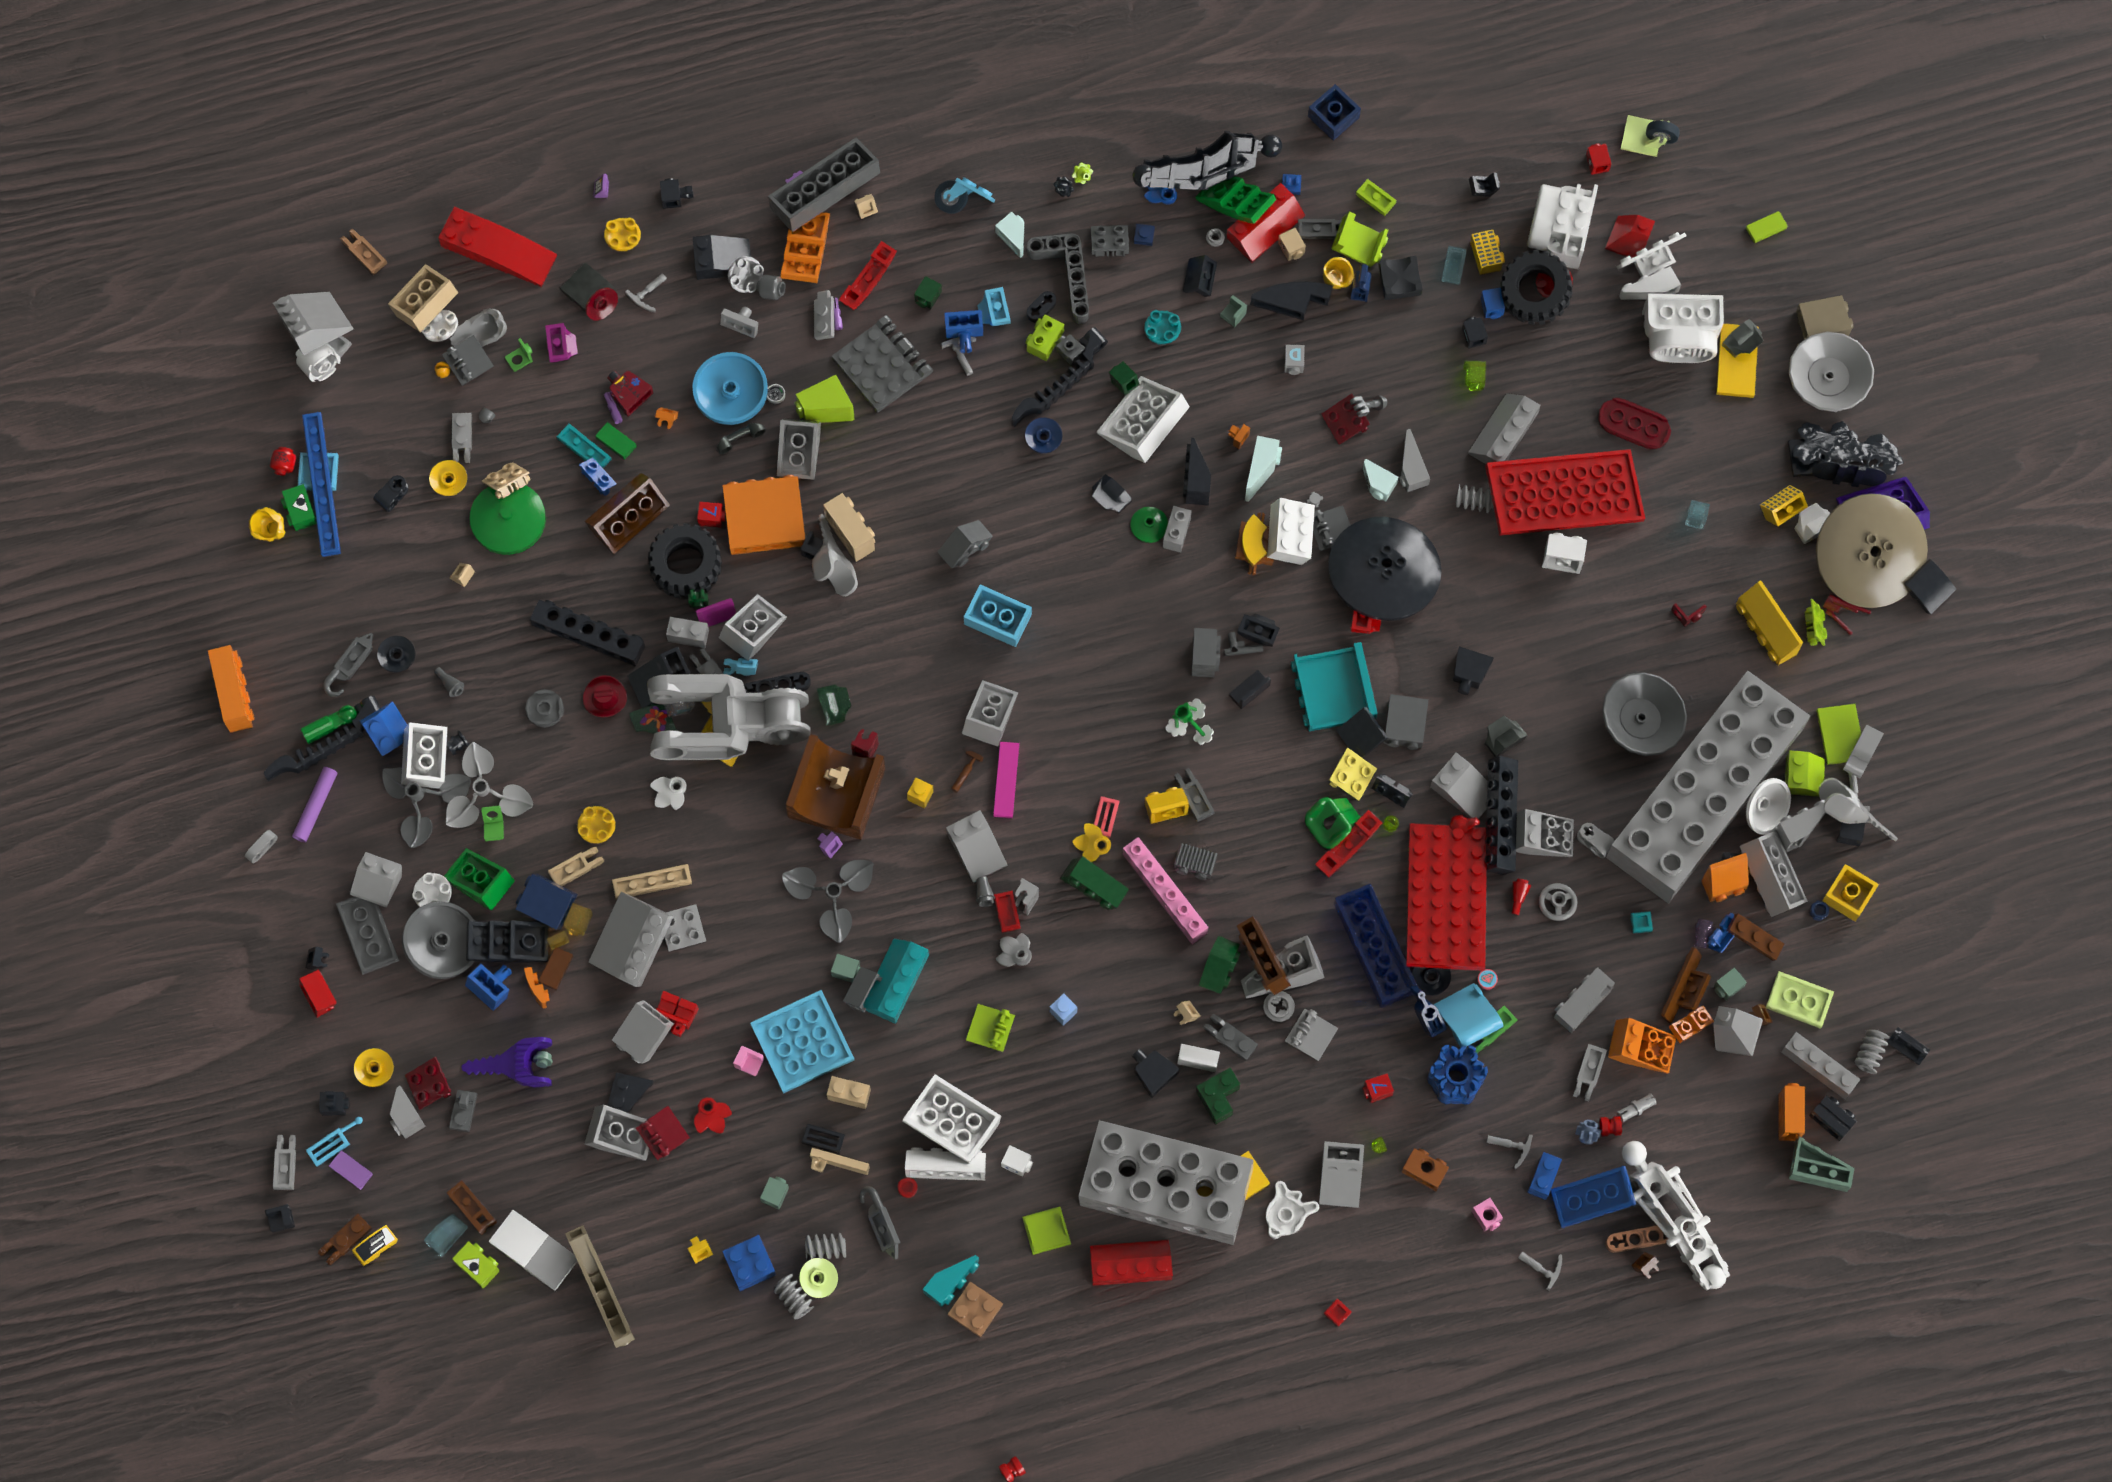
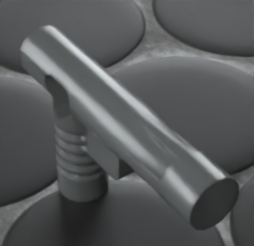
(1240, 646)

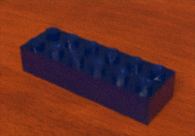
(1375, 945)

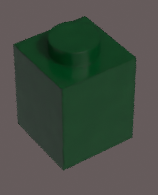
(927, 293)
(1124, 378)

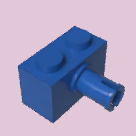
(964, 326)
(489, 986)

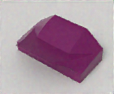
(560, 342)

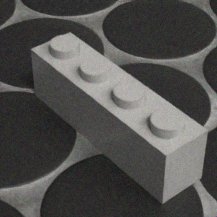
(1820, 1065)

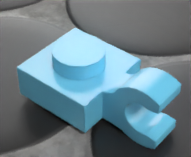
(741, 666)

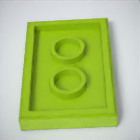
(1839, 732)

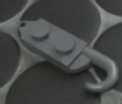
(349, 663)
(881, 1223)

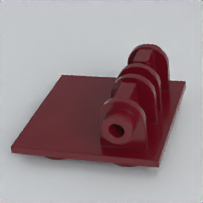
(1344, 420)
(428, 1083)
(662, 1133)

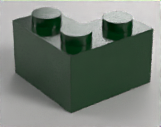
(1220, 961)
(1214, 1094)

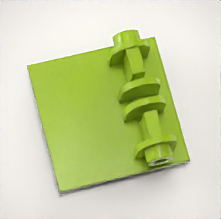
(1814, 617)
(990, 1027)

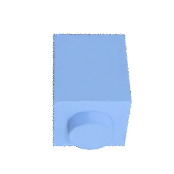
(1063, 1009)

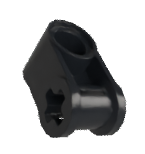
(390, 494)

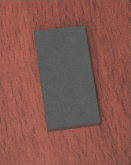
(367, 934)

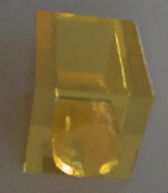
(578, 920)

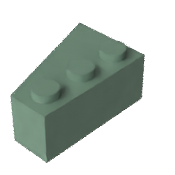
(1819, 1168)

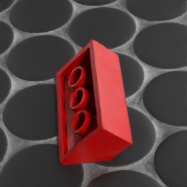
(1279, 218)
(1131, 1262)

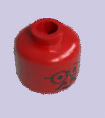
(283, 461)

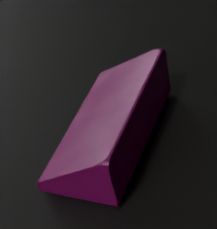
(717, 612)

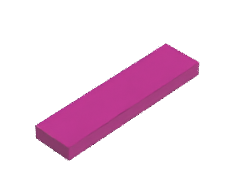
(1006, 780)

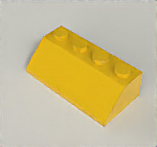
(1769, 623)

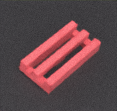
(1109, 801)

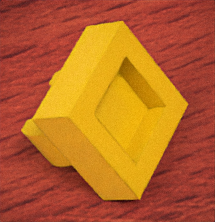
(699, 1250)

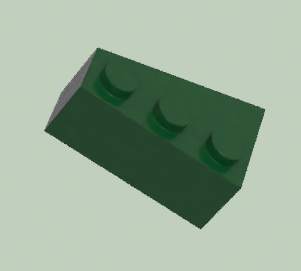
(1094, 883)

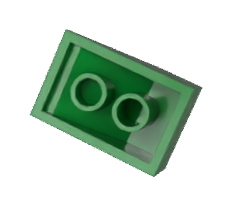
(479, 879)

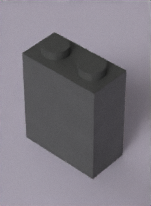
(1406, 721)

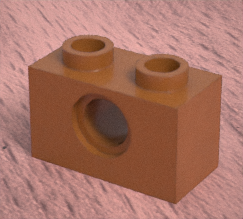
(1430, 1179)

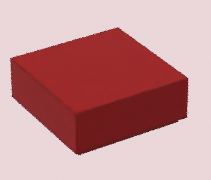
(1337, 1312)

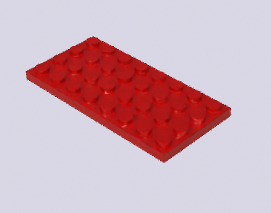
(1565, 492)
(1446, 897)

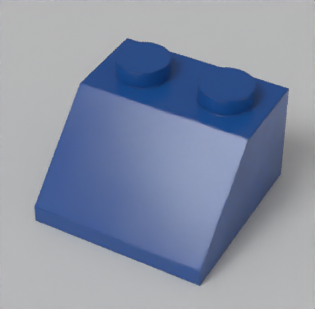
(385, 728)

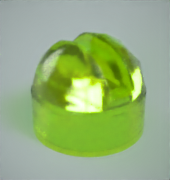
(1388, 826)
(1378, 1145)

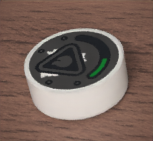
(776, 394)

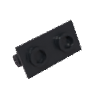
(1399, 794)
(1908, 1046)

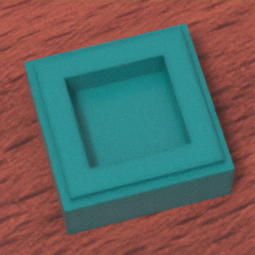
(1641, 922)

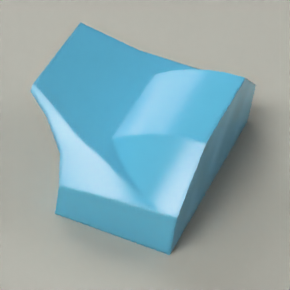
(994, 307)

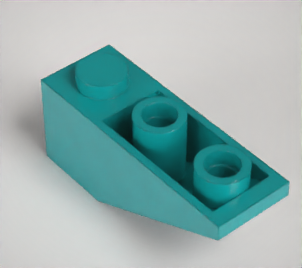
(945, 1282)

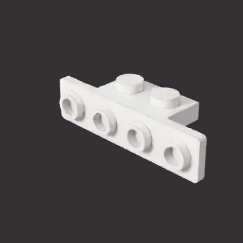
(1650, 261)

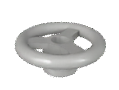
(1558, 916)

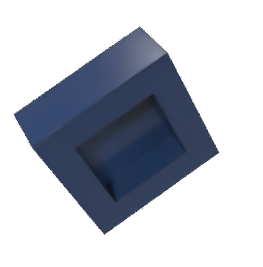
(1144, 234)

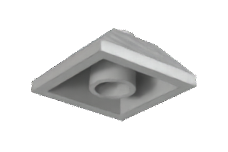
(1736, 1031)

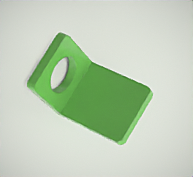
(524, 351)
(493, 826)

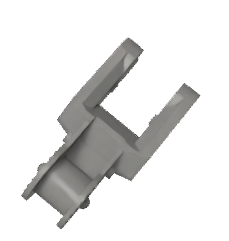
(736, 716)

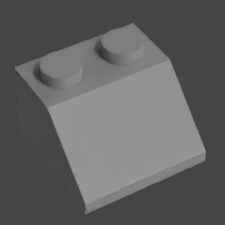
(376, 879)
(404, 1116)

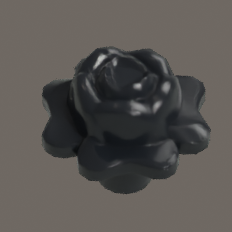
(1063, 186)

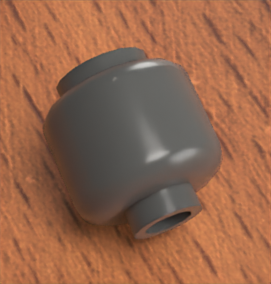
(771, 287)

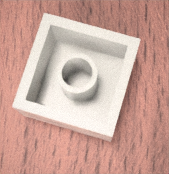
(1564, 553)

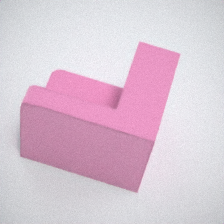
(748, 1061)

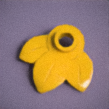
(1089, 842)

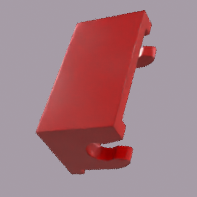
(317, 993)

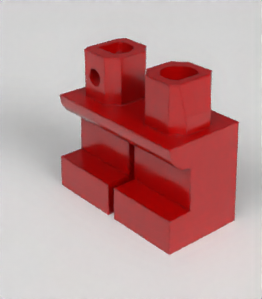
(677, 1011)

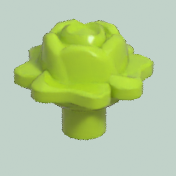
(1082, 173)

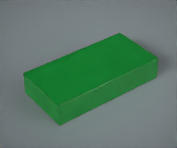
(616, 441)

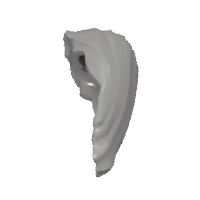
(485, 326)

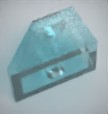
(445, 1234)

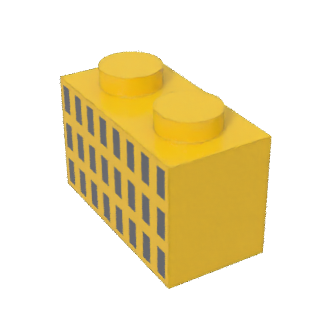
(1487, 252)
(1784, 505)

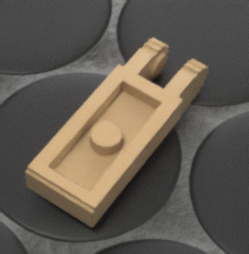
(574, 867)

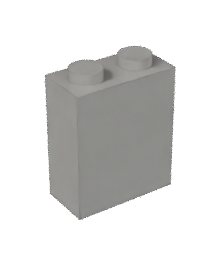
(642, 1032)

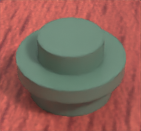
(543, 1059)

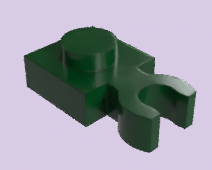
(698, 599)

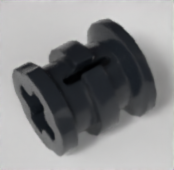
(456, 743)

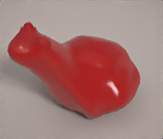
(1463, 823)

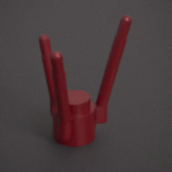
(1834, 604)

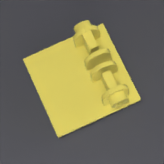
(1352, 774)

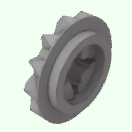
(1287, 1003)

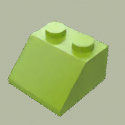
(1804, 773)

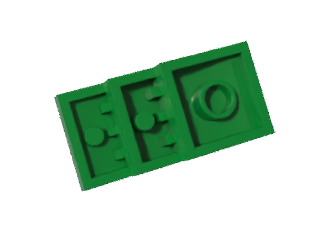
(1237, 199)

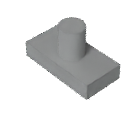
(740, 322)

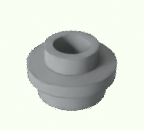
(1215, 232)

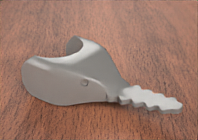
(832, 563)
(1845, 806)

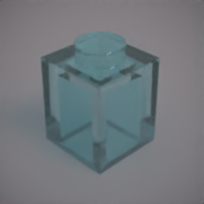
(1697, 514)

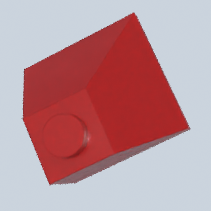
(1630, 235)

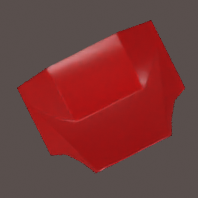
(1364, 624)

